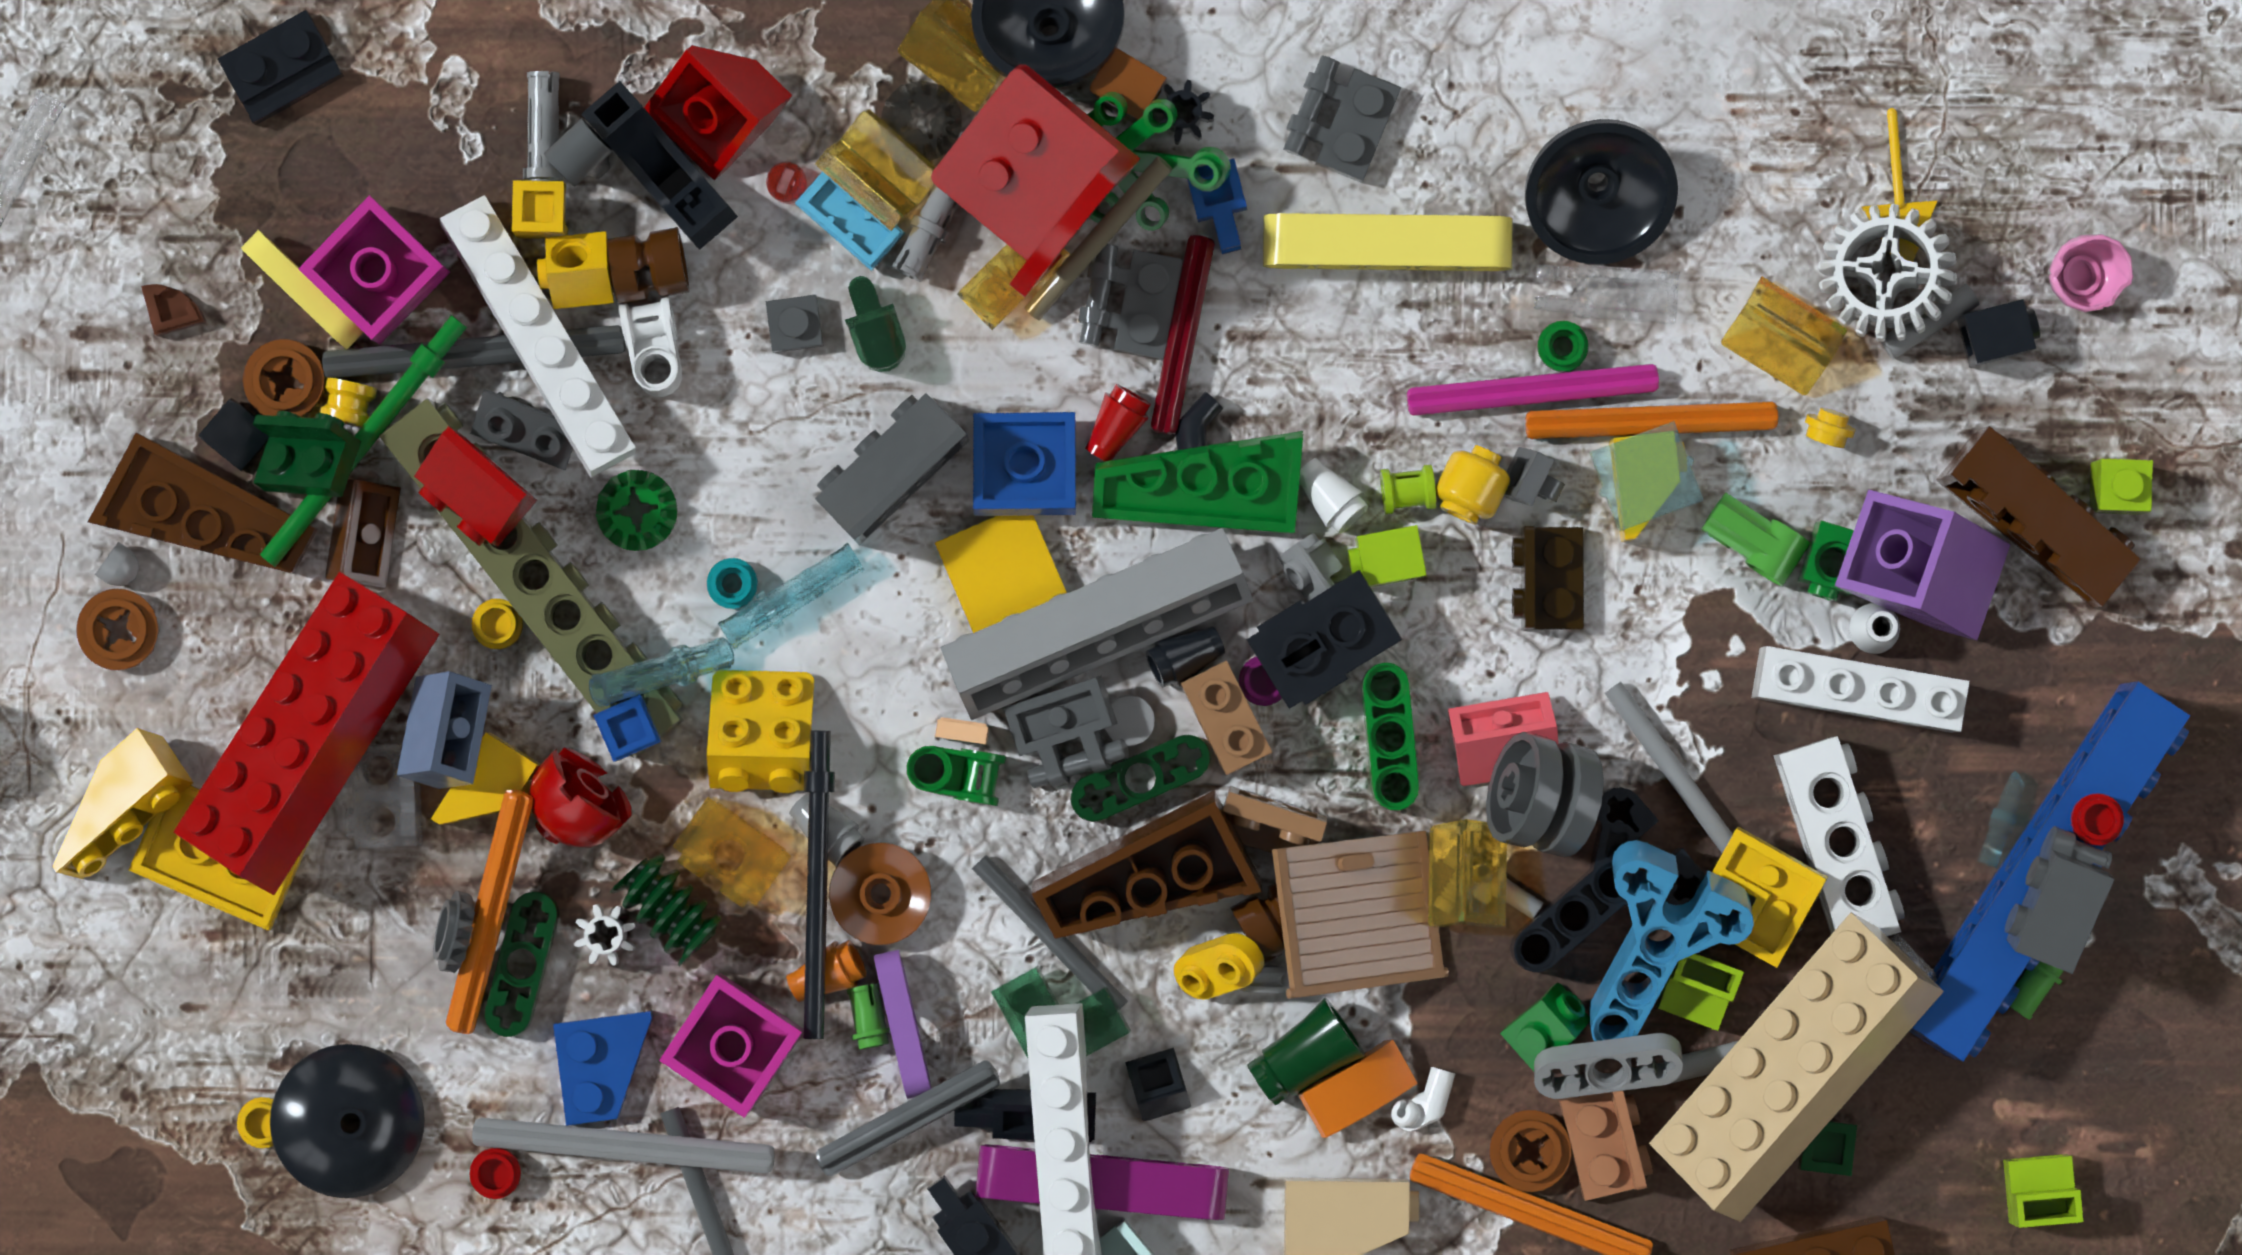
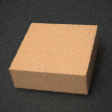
(962, 730)

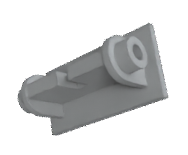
(1310, 565)

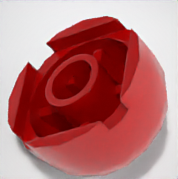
(574, 803)

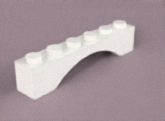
(1061, 1129)

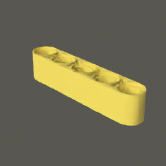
(1387, 242)

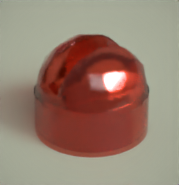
(796, 185)

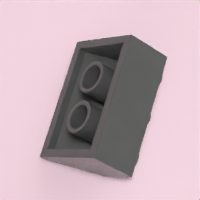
(891, 467)

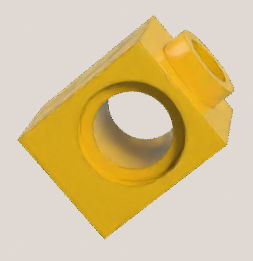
(576, 270)

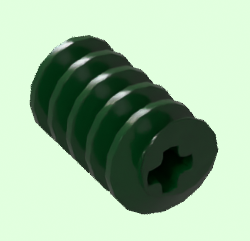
(667, 907)

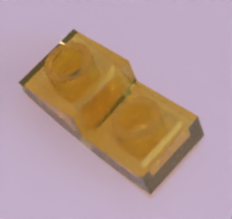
(990, 291)

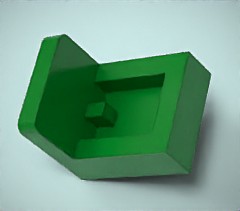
(1546, 1024)

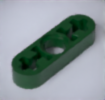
(1180, 774)
(523, 1003)

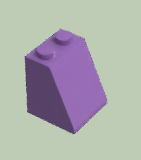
(1923, 563)

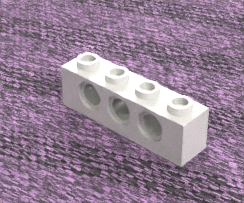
(1860, 689)
(1799, 773)

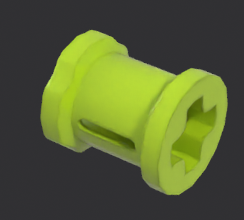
(1408, 489)

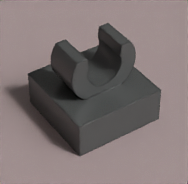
(1531, 479)

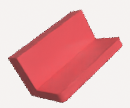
(1487, 727)

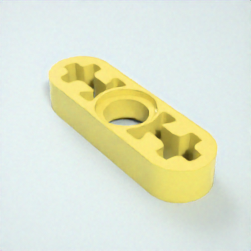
(301, 289)

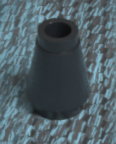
(1183, 655)

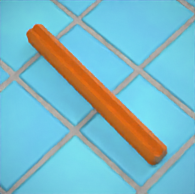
(1636, 420)
(490, 911)
(1526, 1208)

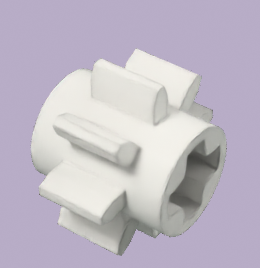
(593, 927)

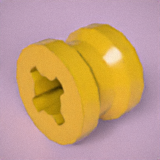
(348, 401)

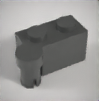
(2061, 901)

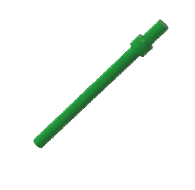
(425, 362)

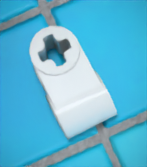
(650, 336)

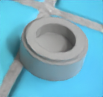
(1134, 720)

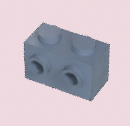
(444, 730)

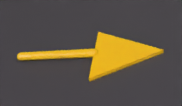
(1907, 249)

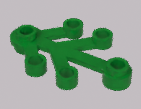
(1182, 166)

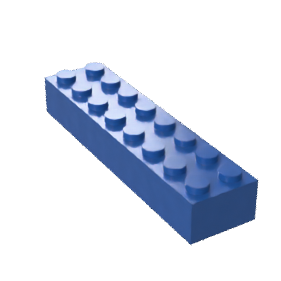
(1979, 963)

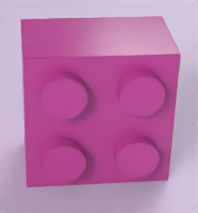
(374, 270)
(732, 1045)

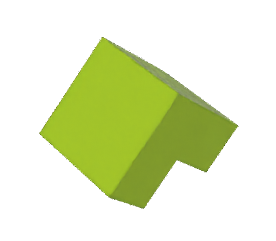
(1700, 990)
(2042, 1191)

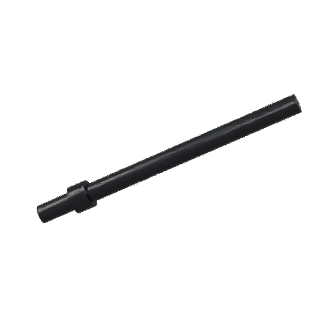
(818, 783)

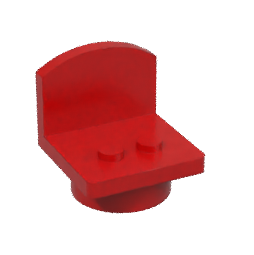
(1032, 170)

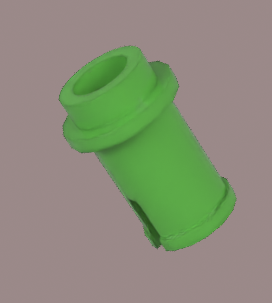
(2034, 987)
(868, 1016)

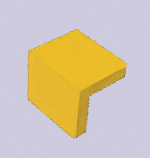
(538, 209)

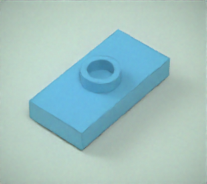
(848, 221)

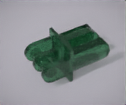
(875, 329)

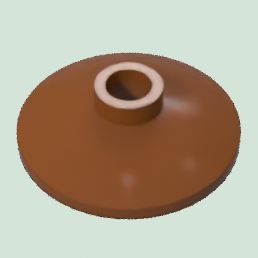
(852, 897)

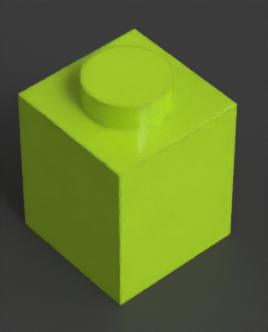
(2121, 486)
(1388, 556)

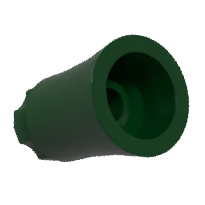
(1306, 1054)

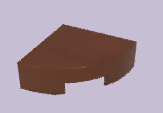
(170, 309)

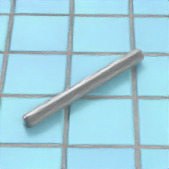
(623, 1145)

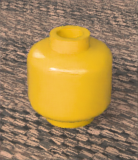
(1472, 484)

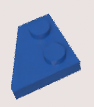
(598, 1063)

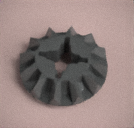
(453, 931)

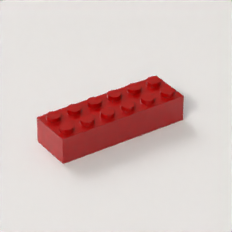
(306, 733)

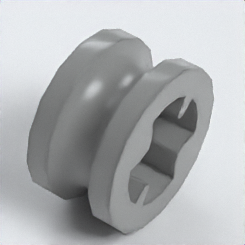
(1267, 981)

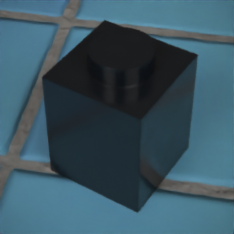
(1998, 332)

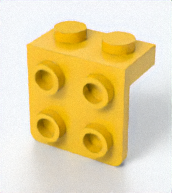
(759, 730)

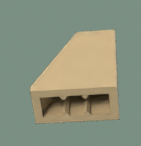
(1346, 1214)

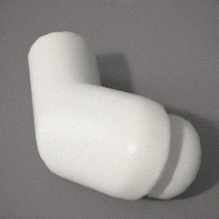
(1426, 1106)

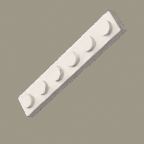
(537, 336)

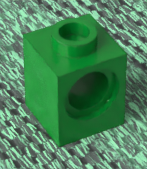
(1823, 537)

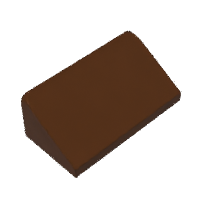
(363, 532)

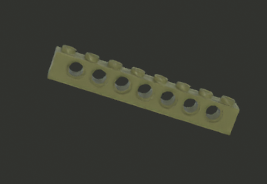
(410, 443)

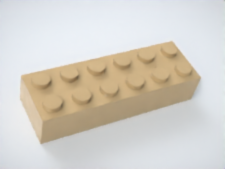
(1795, 1067)

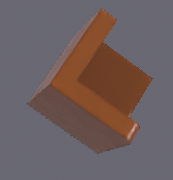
(1132, 80)

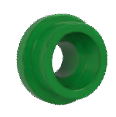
(1574, 335)

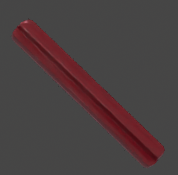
(1182, 334)

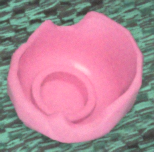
(2090, 272)

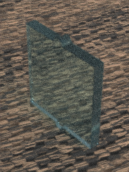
(1646, 476)

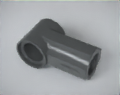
(580, 154)

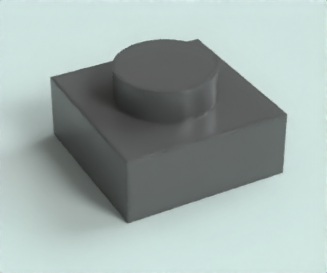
(794, 323)

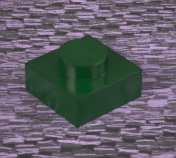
(1831, 1150)

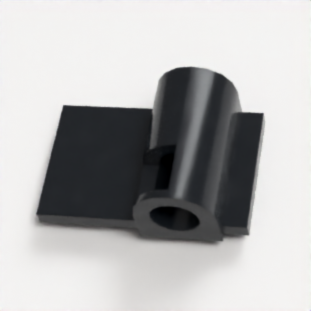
(1323, 640)

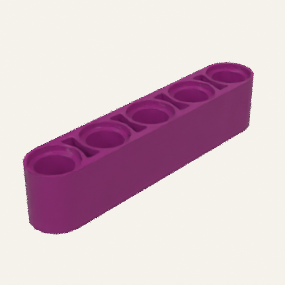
(1117, 1183)

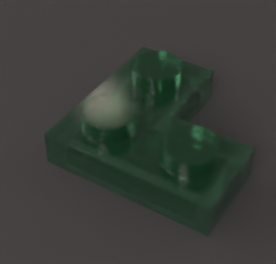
(1101, 1013)

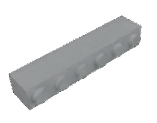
(1096, 623)

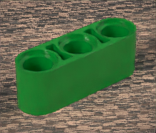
(1398, 712)

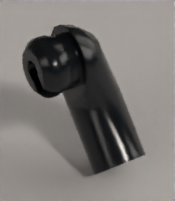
(1193, 423)

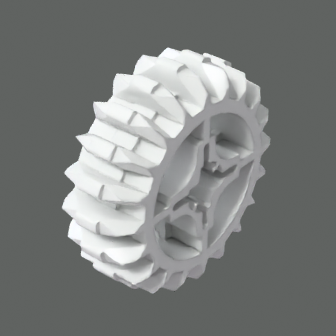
(1911, 275)

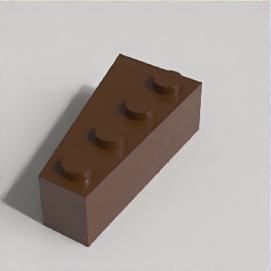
(2039, 516)
(1158, 868)

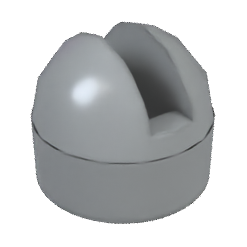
(119, 566)

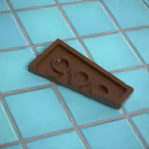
(187, 505)

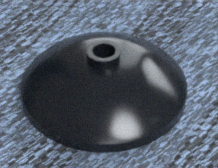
(1012, 35)
(1605, 218)
(309, 1114)

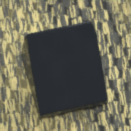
(233, 434)
(1158, 1084)

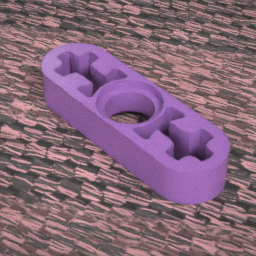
(902, 1023)

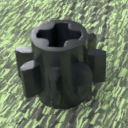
(1186, 98)

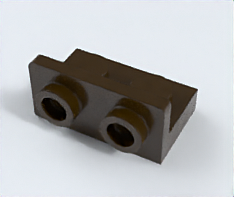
(1550, 578)

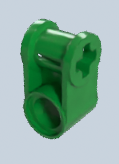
(961, 773)

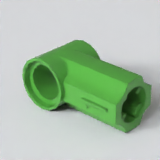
(1766, 545)

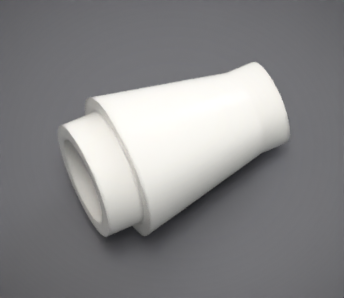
(1333, 497)
(1863, 634)

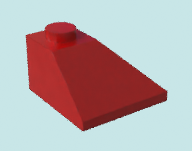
(716, 106)

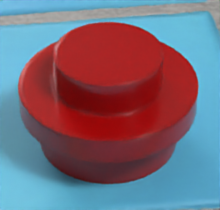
(2097, 819)
(495, 1173)

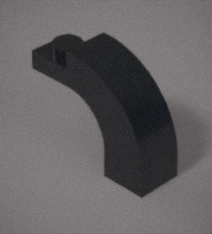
(659, 165)

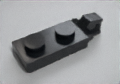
(1010, 1114)

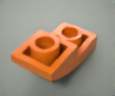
(1357, 1089)

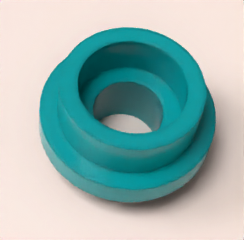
(720, 572)

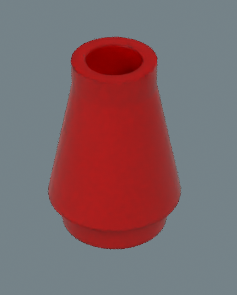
(1117, 421)

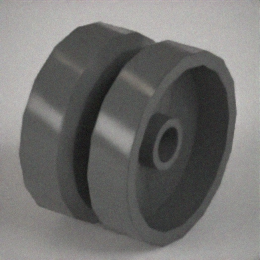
(1544, 794)

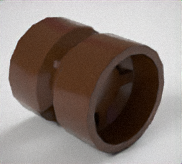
(666, 269)
(1262, 923)

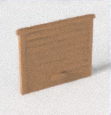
(1357, 914)

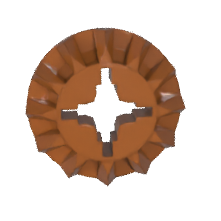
(274, 358)
(94, 635)
(1554, 1151)

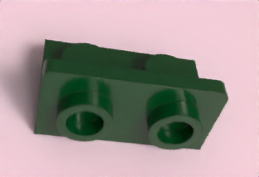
(305, 454)

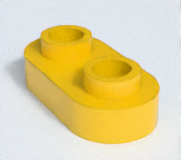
(1219, 966)

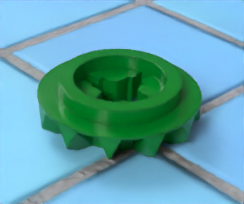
(655, 525)

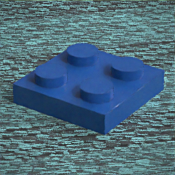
(1024, 464)

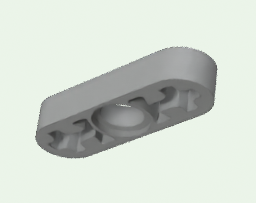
(1620, 1049)

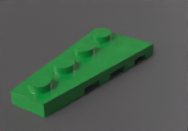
(1216, 485)

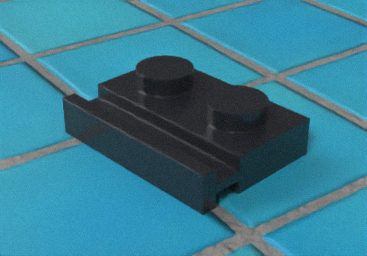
(280, 67)

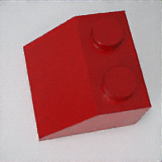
(473, 487)

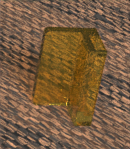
(946, 51)
(878, 169)
(1784, 336)
(1466, 875)

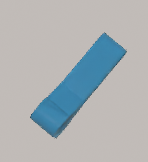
(1692, 926)

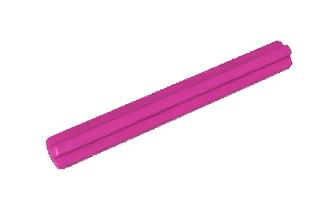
(1532, 389)

